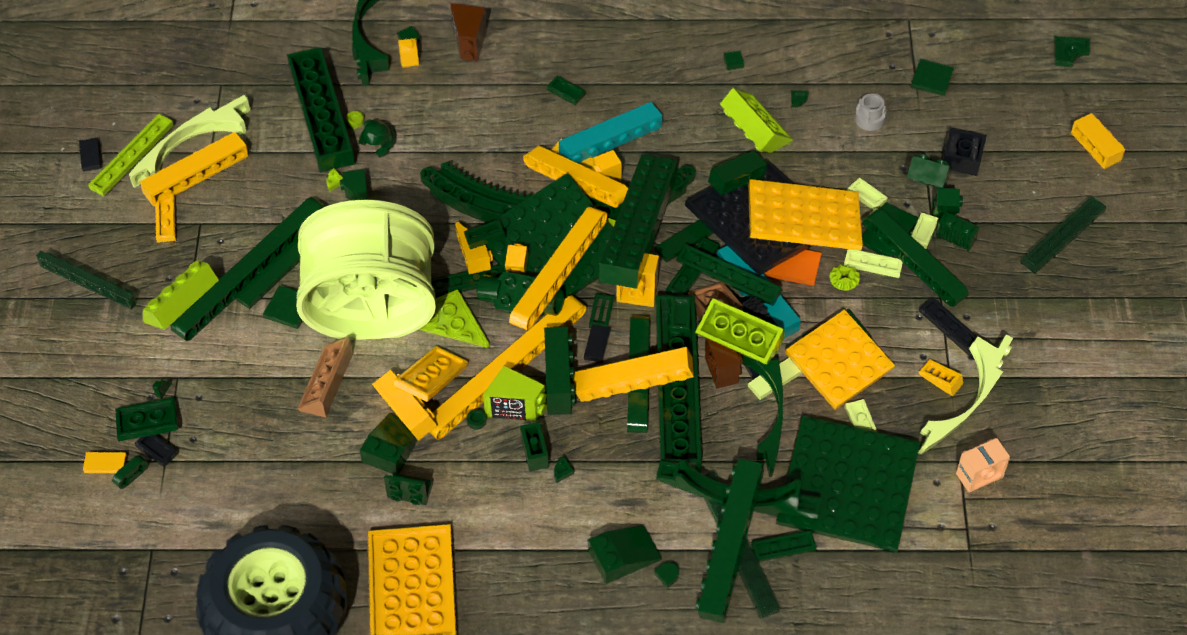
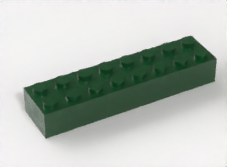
(320, 109)

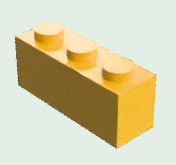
(1098, 141)

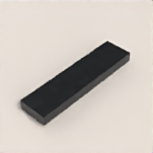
(948, 325)

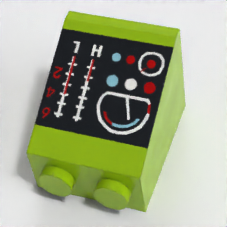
(514, 397)

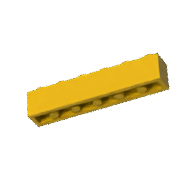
(194, 168)
(633, 374)

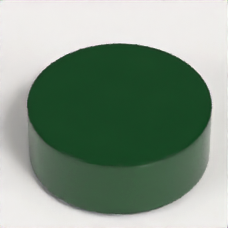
(476, 419)

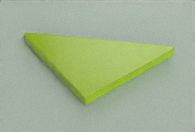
(455, 320)

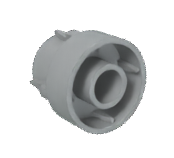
(870, 112)

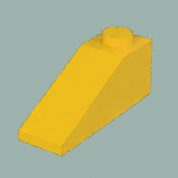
(475, 259)

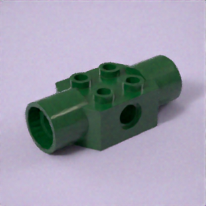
(509, 289)

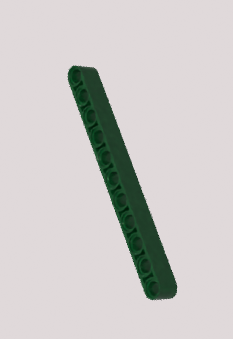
(245, 270)

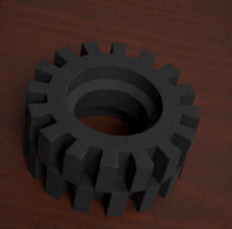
(755, 308)

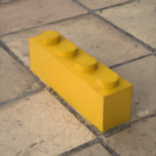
(405, 406)

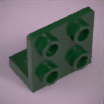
(408, 488)

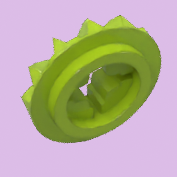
(845, 283)

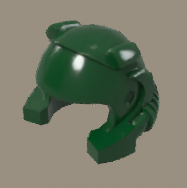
(378, 134)

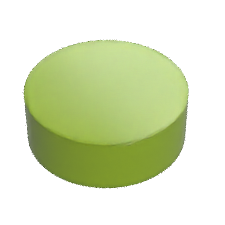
(354, 119)

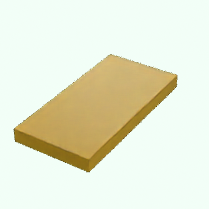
(431, 373)

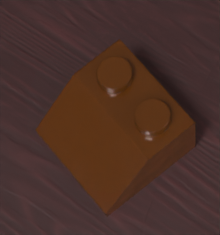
(722, 364)

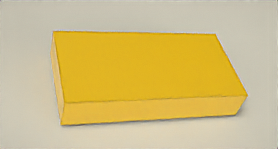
(104, 462)

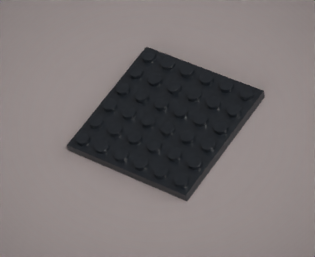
(729, 220)

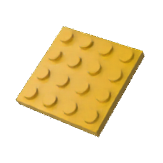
(839, 359)

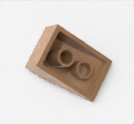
(717, 291)

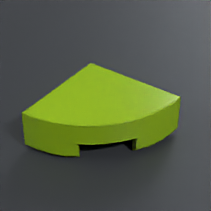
(333, 180)

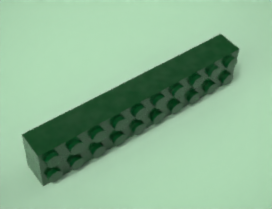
(638, 222)
(678, 399)

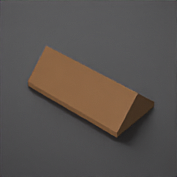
(326, 378)

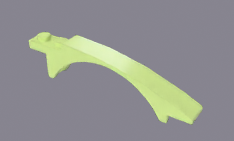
(223, 119)
(988, 364)

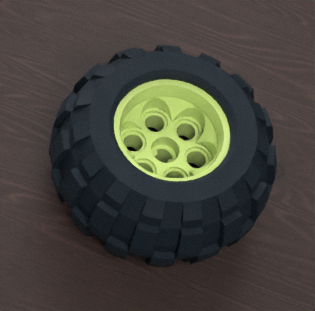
(266, 558)

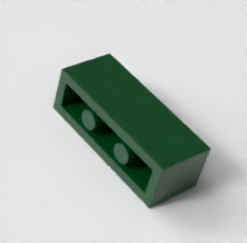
(737, 172)

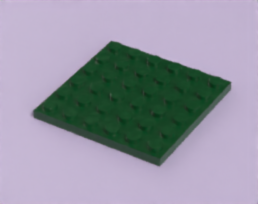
(543, 224)
(860, 482)

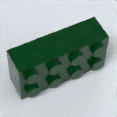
(559, 370)

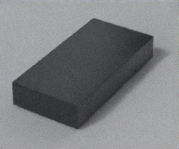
(89, 154)
(597, 343)
(156, 449)

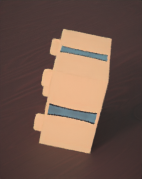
(982, 465)

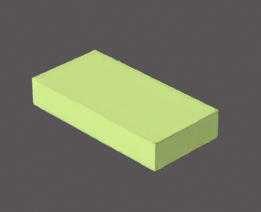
(868, 195)
(924, 229)

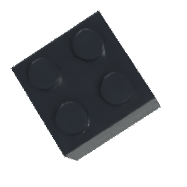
(964, 151)

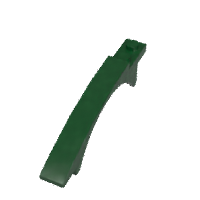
(365, 56)
(771, 374)
(769, 501)

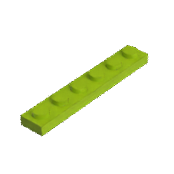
(130, 155)

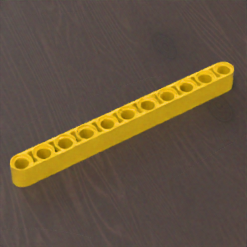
(514, 357)

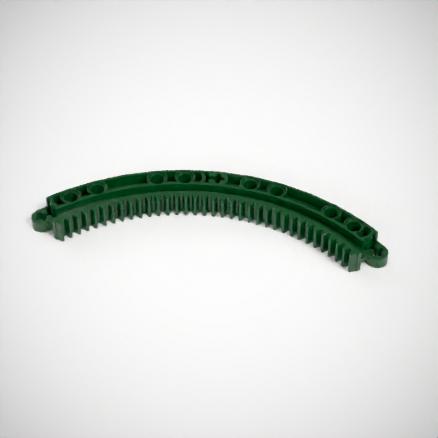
(488, 203)

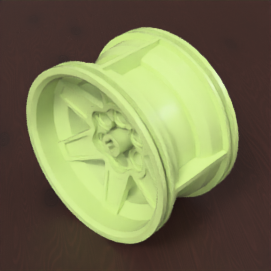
(365, 270)

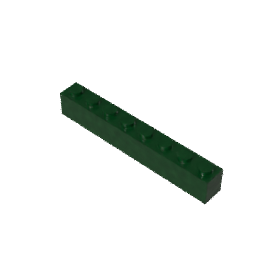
(730, 541)

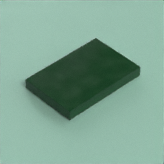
(901, 217)
(146, 419)

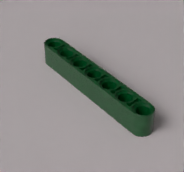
(915, 257)
(638, 398)

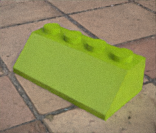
(755, 121)
(179, 295)
(740, 331)

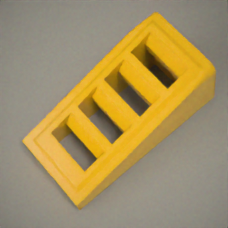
(950, 385)

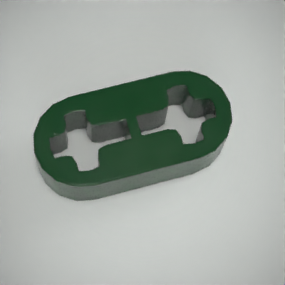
(130, 472)

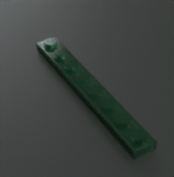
(749, 569)

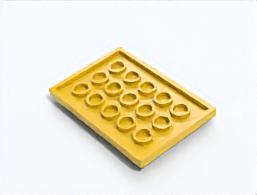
(804, 214)
(411, 581)

